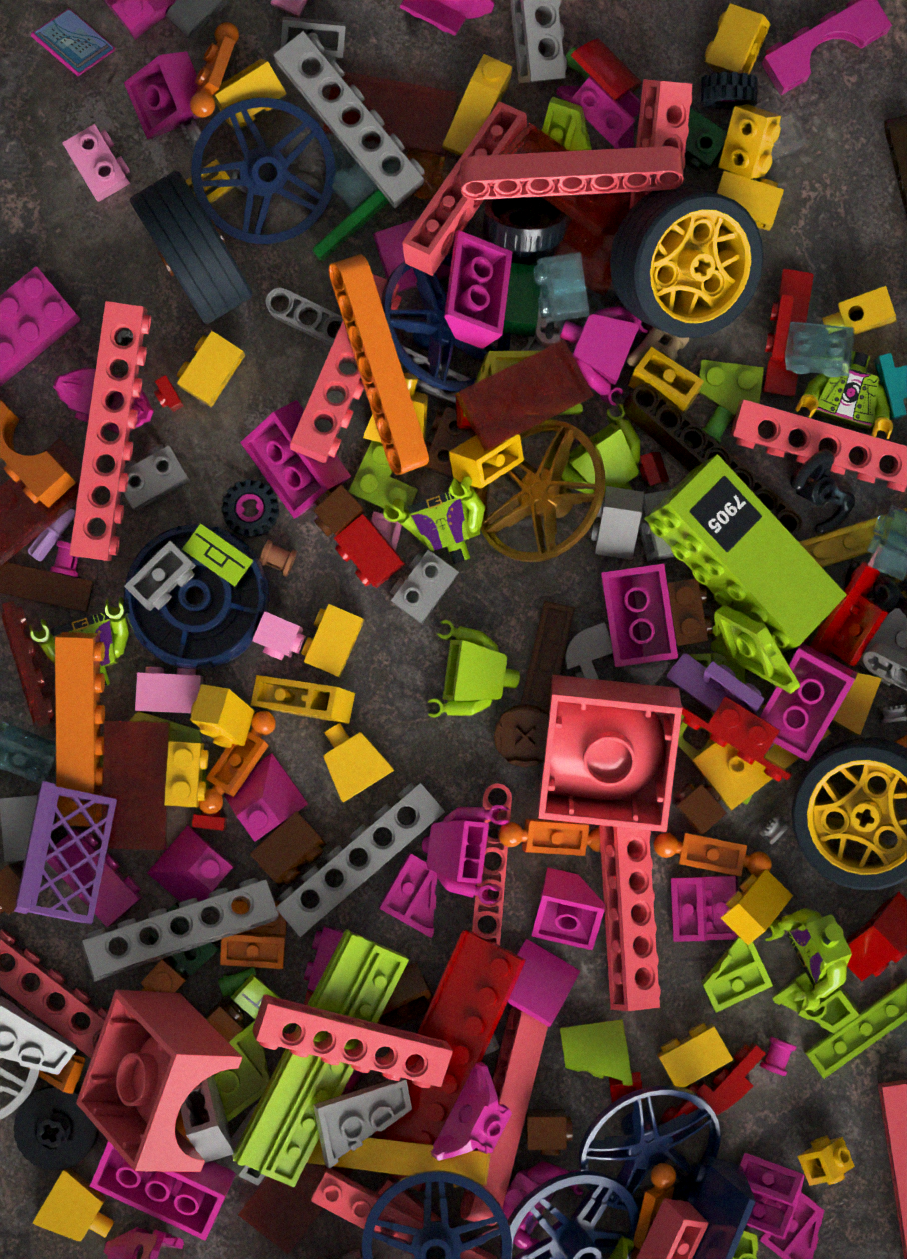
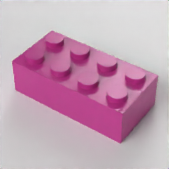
(31, 321)
(178, 1198)

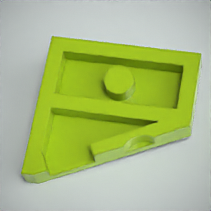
(567, 125)
(730, 383)
(736, 976)

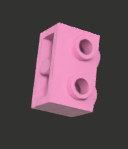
(96, 162)
(279, 636)
(167, 691)

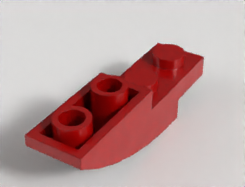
(728, 1085)

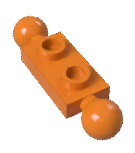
(212, 73)
(237, 763)
(551, 837)
(711, 854)
(663, 1178)

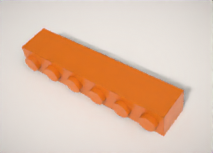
(79, 720)

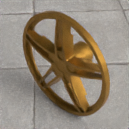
(546, 495)

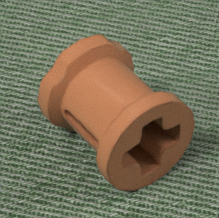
(278, 557)

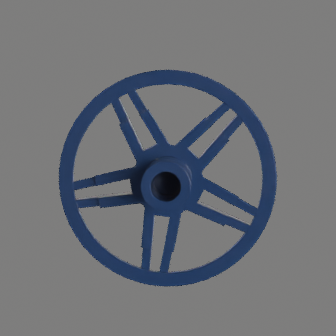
(263, 170)
(432, 330)
(647, 1143)
(575, 1236)
(436, 1238)

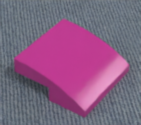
(391, 254)
(699, 906)
(542, 983)
(775, 1194)

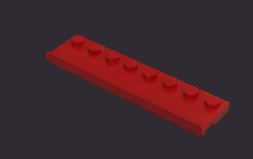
(466, 1016)

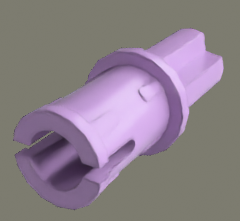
(46, 540)

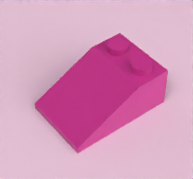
(810, 708)

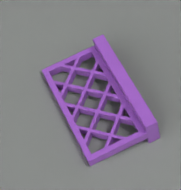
(38, 846)

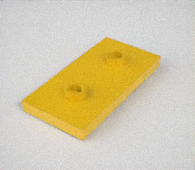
(734, 777)

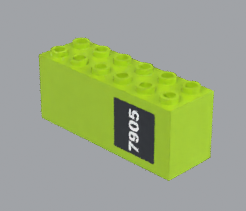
(744, 553)

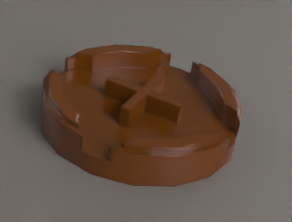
(522, 735)

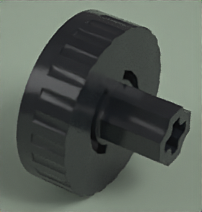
(523, 226)
(53, 1150)

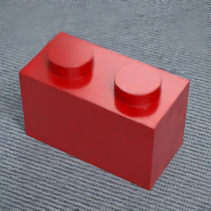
(368, 551)

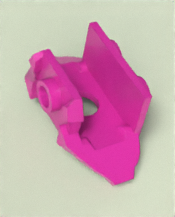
(447, 14)
(608, 116)
(76, 391)
(475, 1118)
(128, 1244)

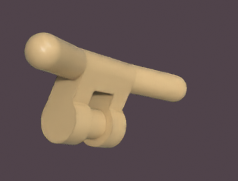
(652, 339)

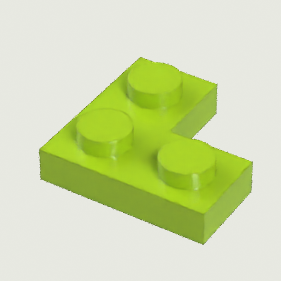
(375, 482)

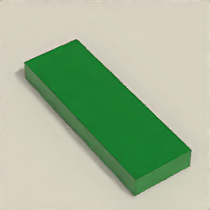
(349, 225)

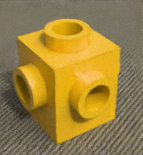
(826, 1161)

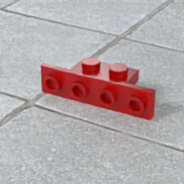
(790, 307)
(853, 620)
(742, 730)

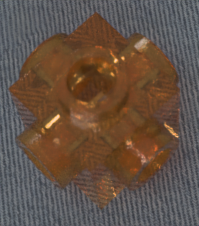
(434, 172)

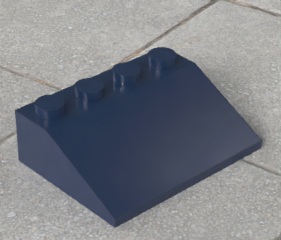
(725, 1202)

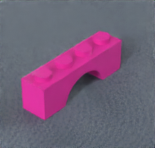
(859, 24)

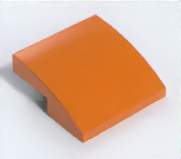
(255, 947)

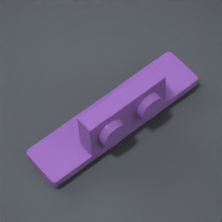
(713, 684)

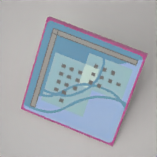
(73, 42)

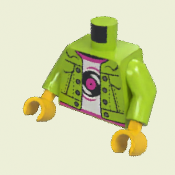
(850, 399)

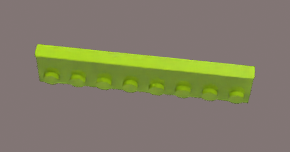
(284, 1121)

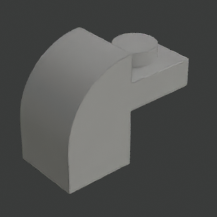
(586, 647)

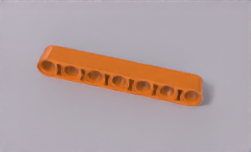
(378, 364)

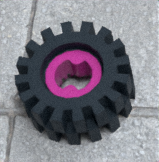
(728, 90)
(266, 505)

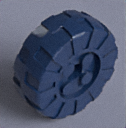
(204, 632)

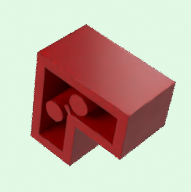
(880, 939)

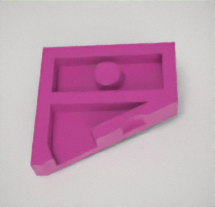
(412, 895)
(802, 1233)

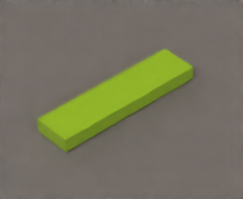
(861, 1032)

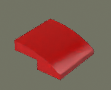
(606, 69)

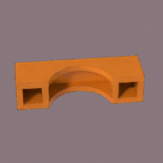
(40, 473)

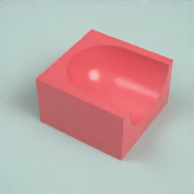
(610, 753)
(142, 1072)

